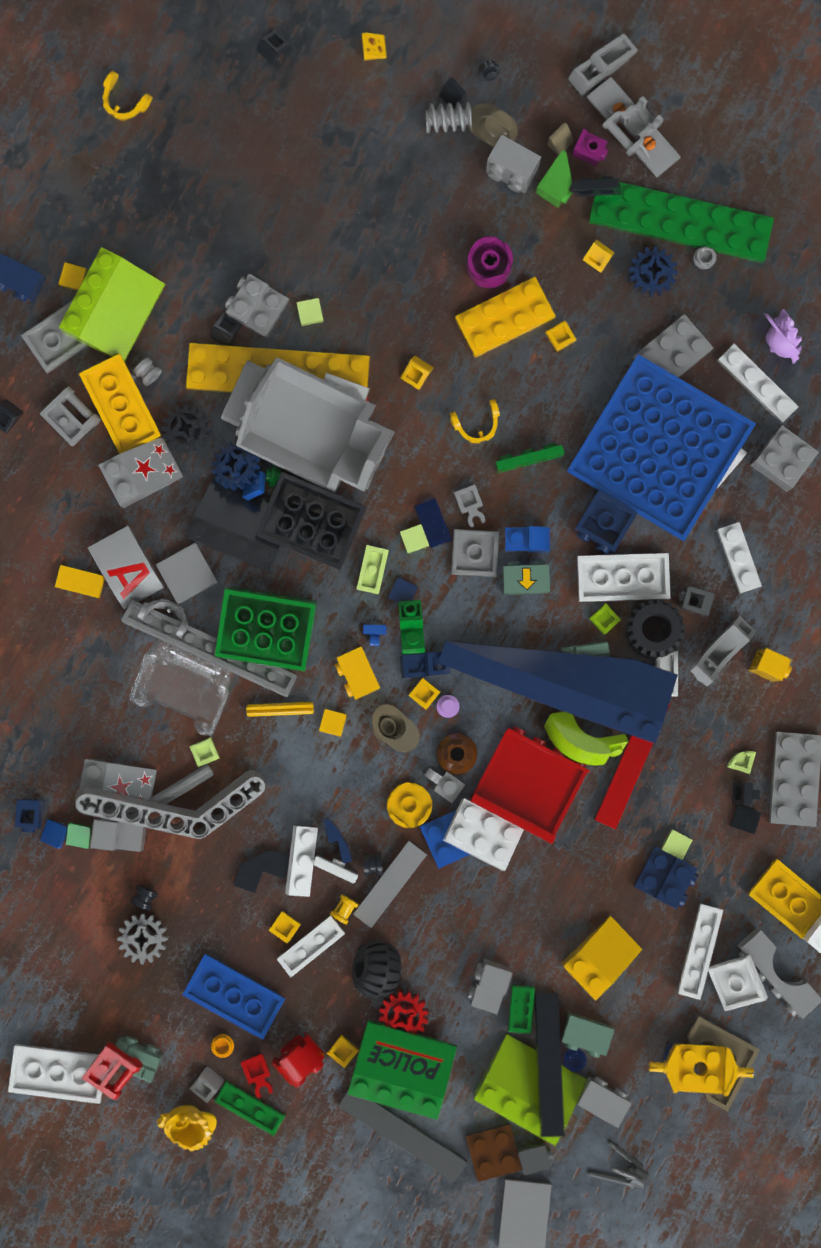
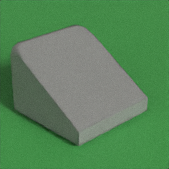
(207, 1084)

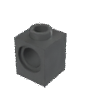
(535, 1157)

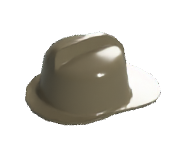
(491, 122)
(394, 728)

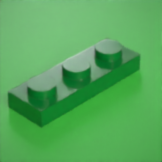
(529, 457)

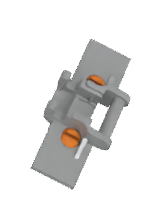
(639, 122)

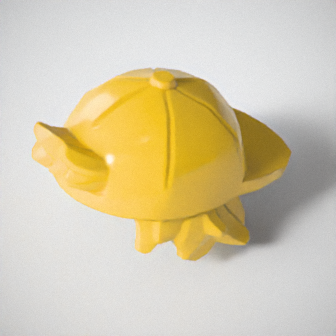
(188, 1126)

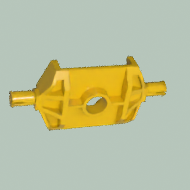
(717, 1078)

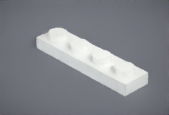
(757, 383)
(700, 951)

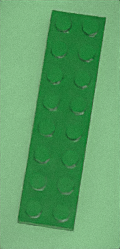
(684, 221)

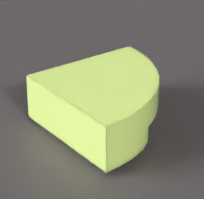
(742, 761)

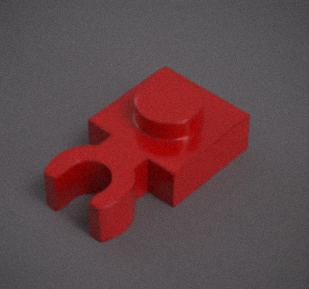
(257, 1071)

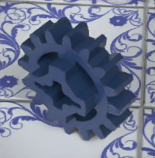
(644, 271)
(235, 465)

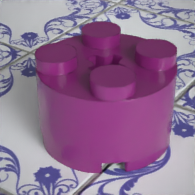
(497, 252)

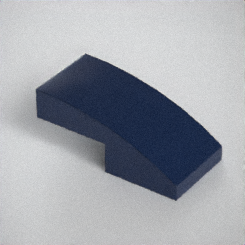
(422, 665)
(334, 834)

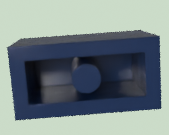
(19, 279)

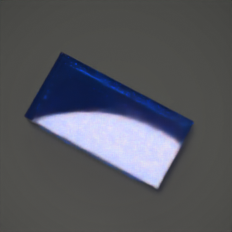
(433, 523)

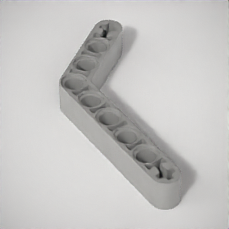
(168, 812)

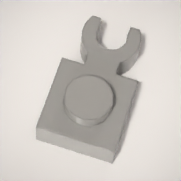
(469, 501)

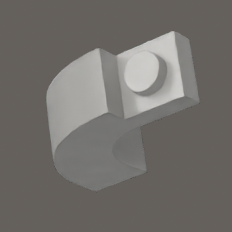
(722, 650)

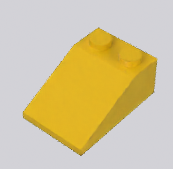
(602, 957)

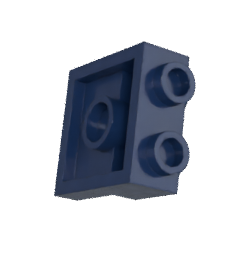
(605, 522)
(666, 878)

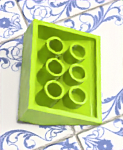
(111, 305)
(512, 1086)

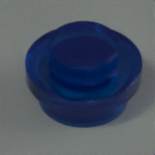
(575, 1060)

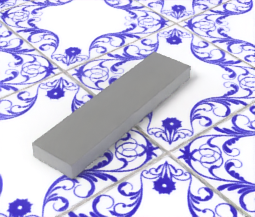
(390, 884)

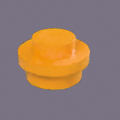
(222, 1045)

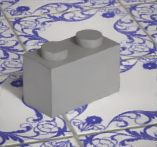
(604, 1101)

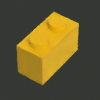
(770, 665)
(358, 673)

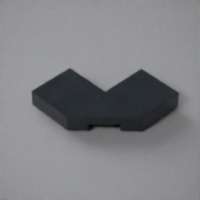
(252, 869)

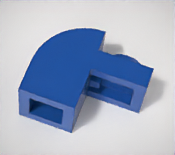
(528, 539)

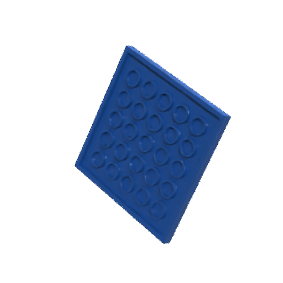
(661, 447)

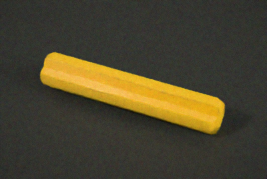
(275, 709)

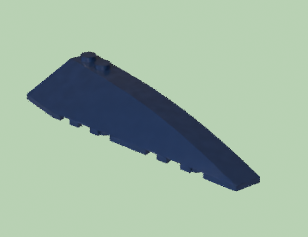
(597, 688)

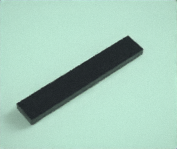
(549, 1065)

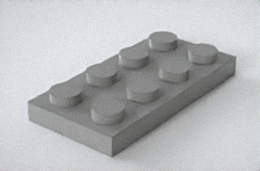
(795, 779)

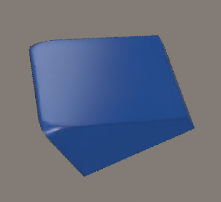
(54, 834)

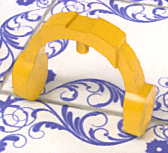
(142, 105)
(457, 426)

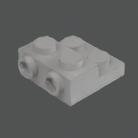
(256, 305)

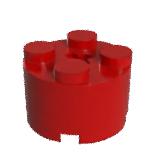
(299, 1059)

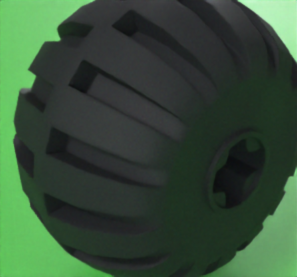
(376, 969)

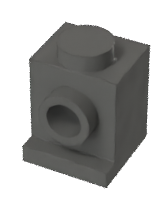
(704, 601)

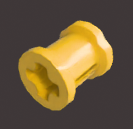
(344, 909)

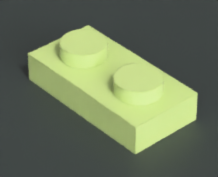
(372, 569)

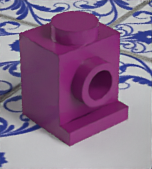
(588, 155)

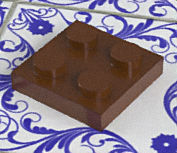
(493, 1152)

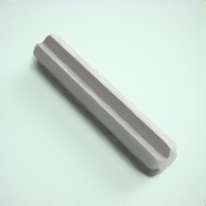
(183, 785)

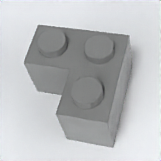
(114, 835)
(490, 985)

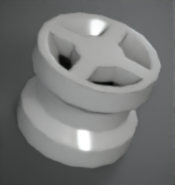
(147, 371)

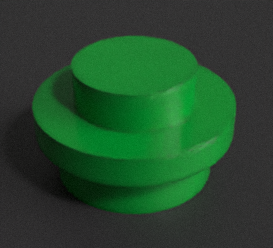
(272, 475)

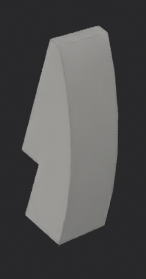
(602, 64)

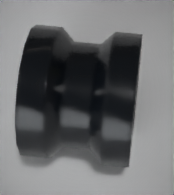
(372, 863)
(144, 897)

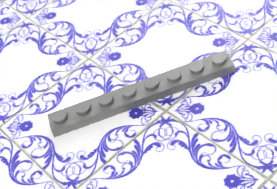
(204, 647)

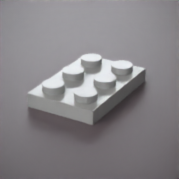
(677, 347)

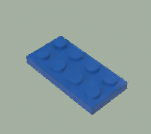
(234, 996)

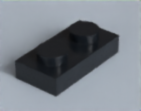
(589, 187)

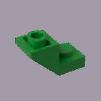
(411, 627)

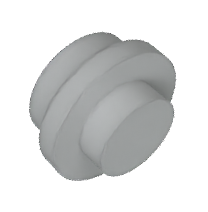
(704, 257)

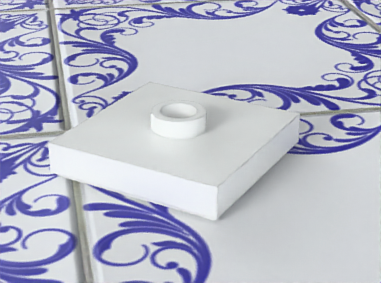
(737, 983)

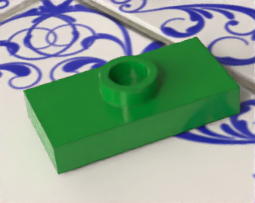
(521, 1009)

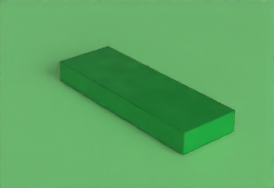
(250, 1108)

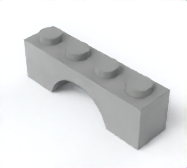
(798, 995)

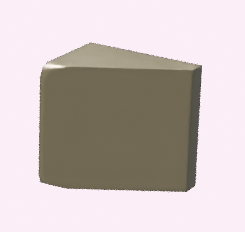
(560, 139)

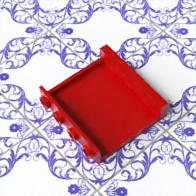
(529, 784)

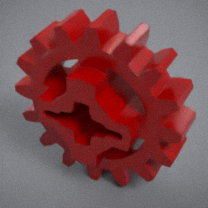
(399, 1006)

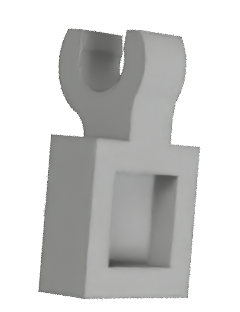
(447, 785)

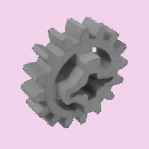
(142, 951)

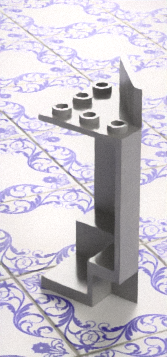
(306, 425)

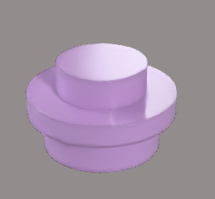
(447, 706)

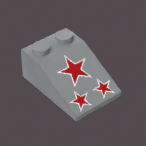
(140, 471)
(119, 779)

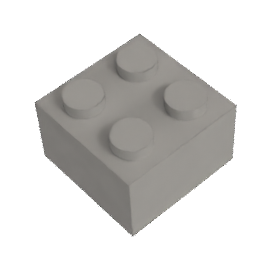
(512, 164)
(784, 458)

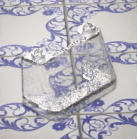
(184, 685)

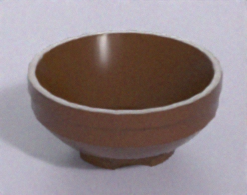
(445, 747)

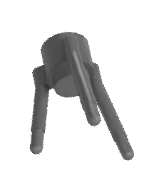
(633, 1175)

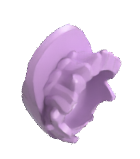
(782, 336)

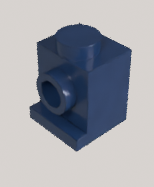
(22, 808)

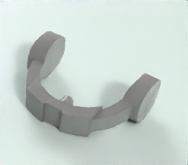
(170, 607)

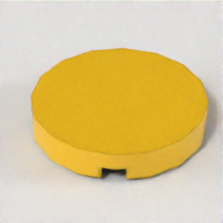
(409, 805)

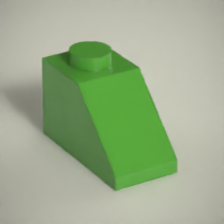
(557, 182)

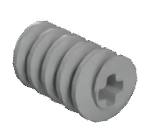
(448, 116)

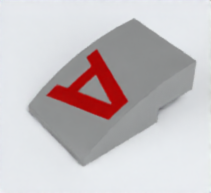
(125, 567)

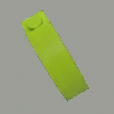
(578, 745)

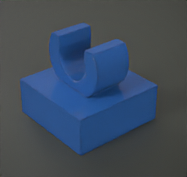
(374, 632)

